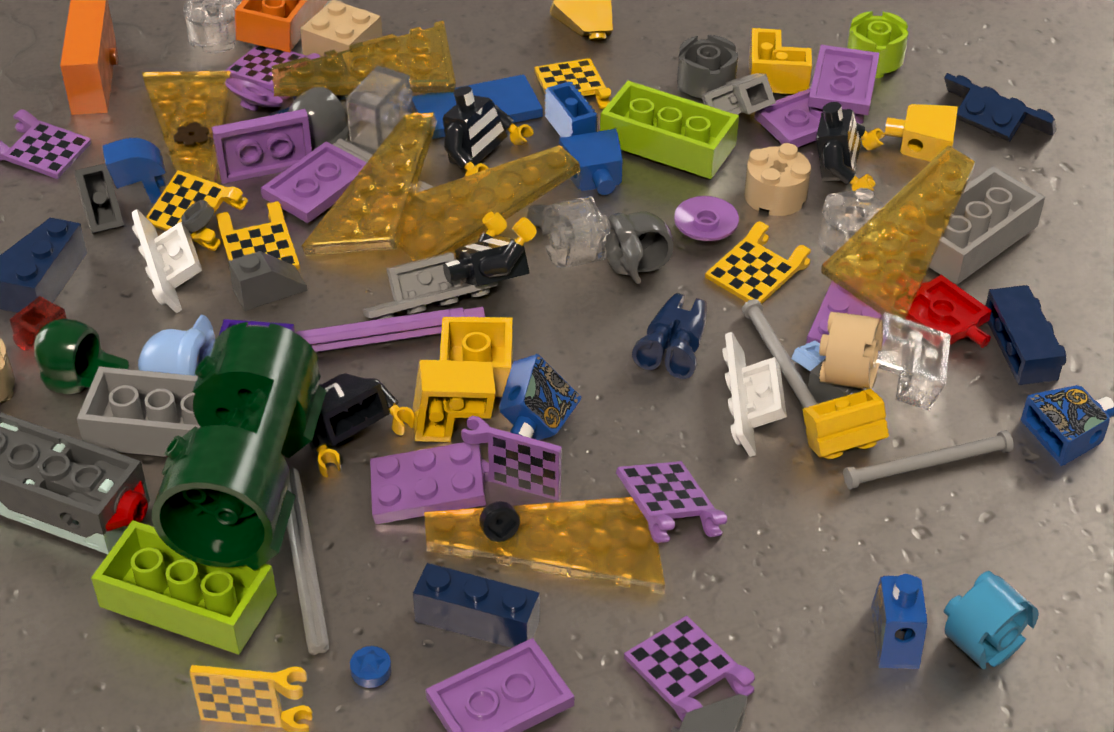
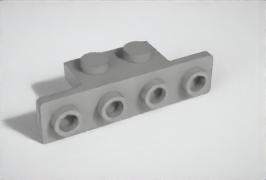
(420, 284)

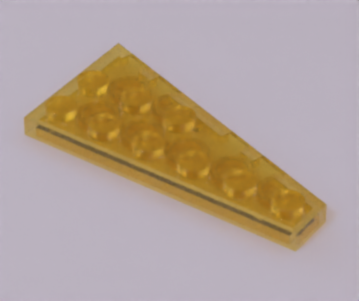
(418, 54)
(185, 99)
(379, 198)
(454, 211)
(895, 248)
(561, 539)

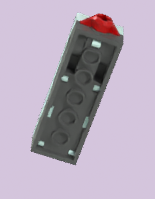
(68, 485)

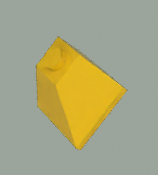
(585, 17)

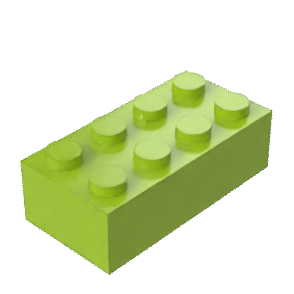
(671, 129)
(182, 596)

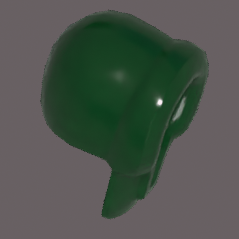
(64, 343)

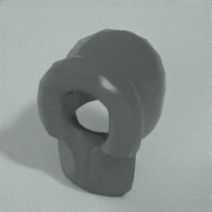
(325, 114)
(638, 243)

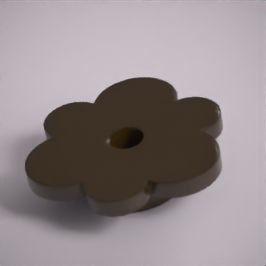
(191, 135)

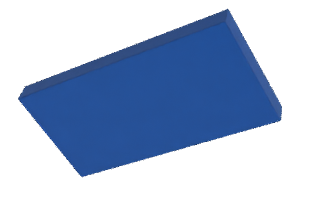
(510, 94)

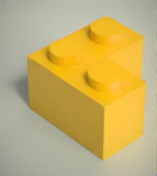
(785, 67)
(450, 392)

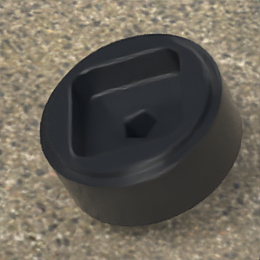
(499, 521)

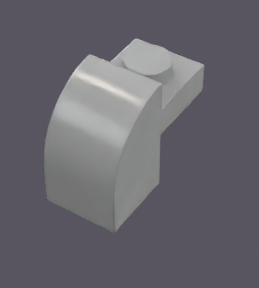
(741, 95)

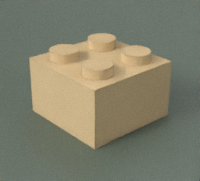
(338, 28)

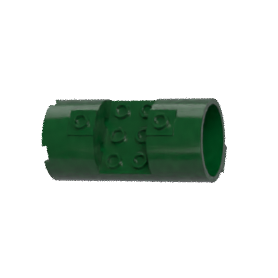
(228, 479)

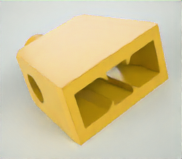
(925, 130)

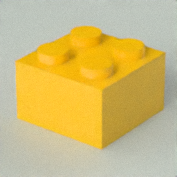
(482, 341)

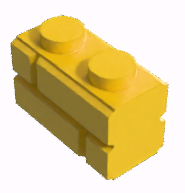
(845, 423)

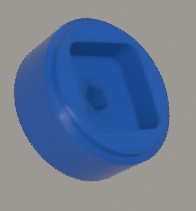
(370, 666)

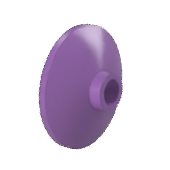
(252, 94)
(706, 218)

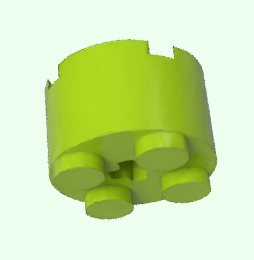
(882, 35)

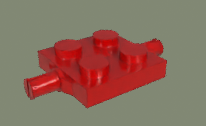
(950, 310)

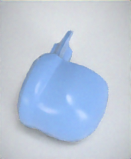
(178, 350)

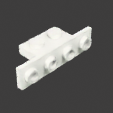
(169, 258)
(755, 393)

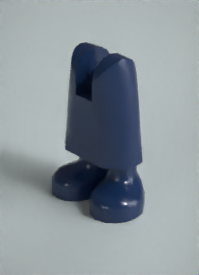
(676, 331)

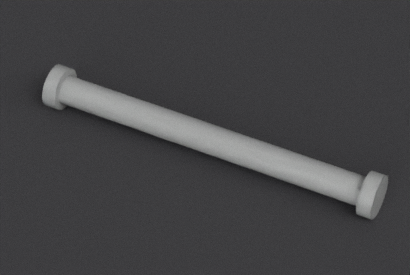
(753, 310)
(1002, 442)

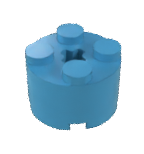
(989, 620)

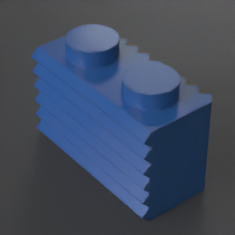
(569, 110)

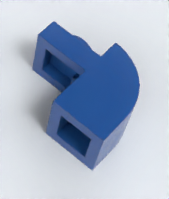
(136, 161)

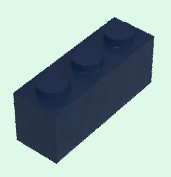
(1025, 335)
(476, 606)

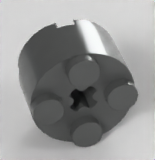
(706, 64)

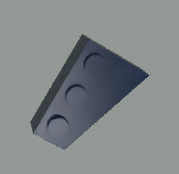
(40, 263)

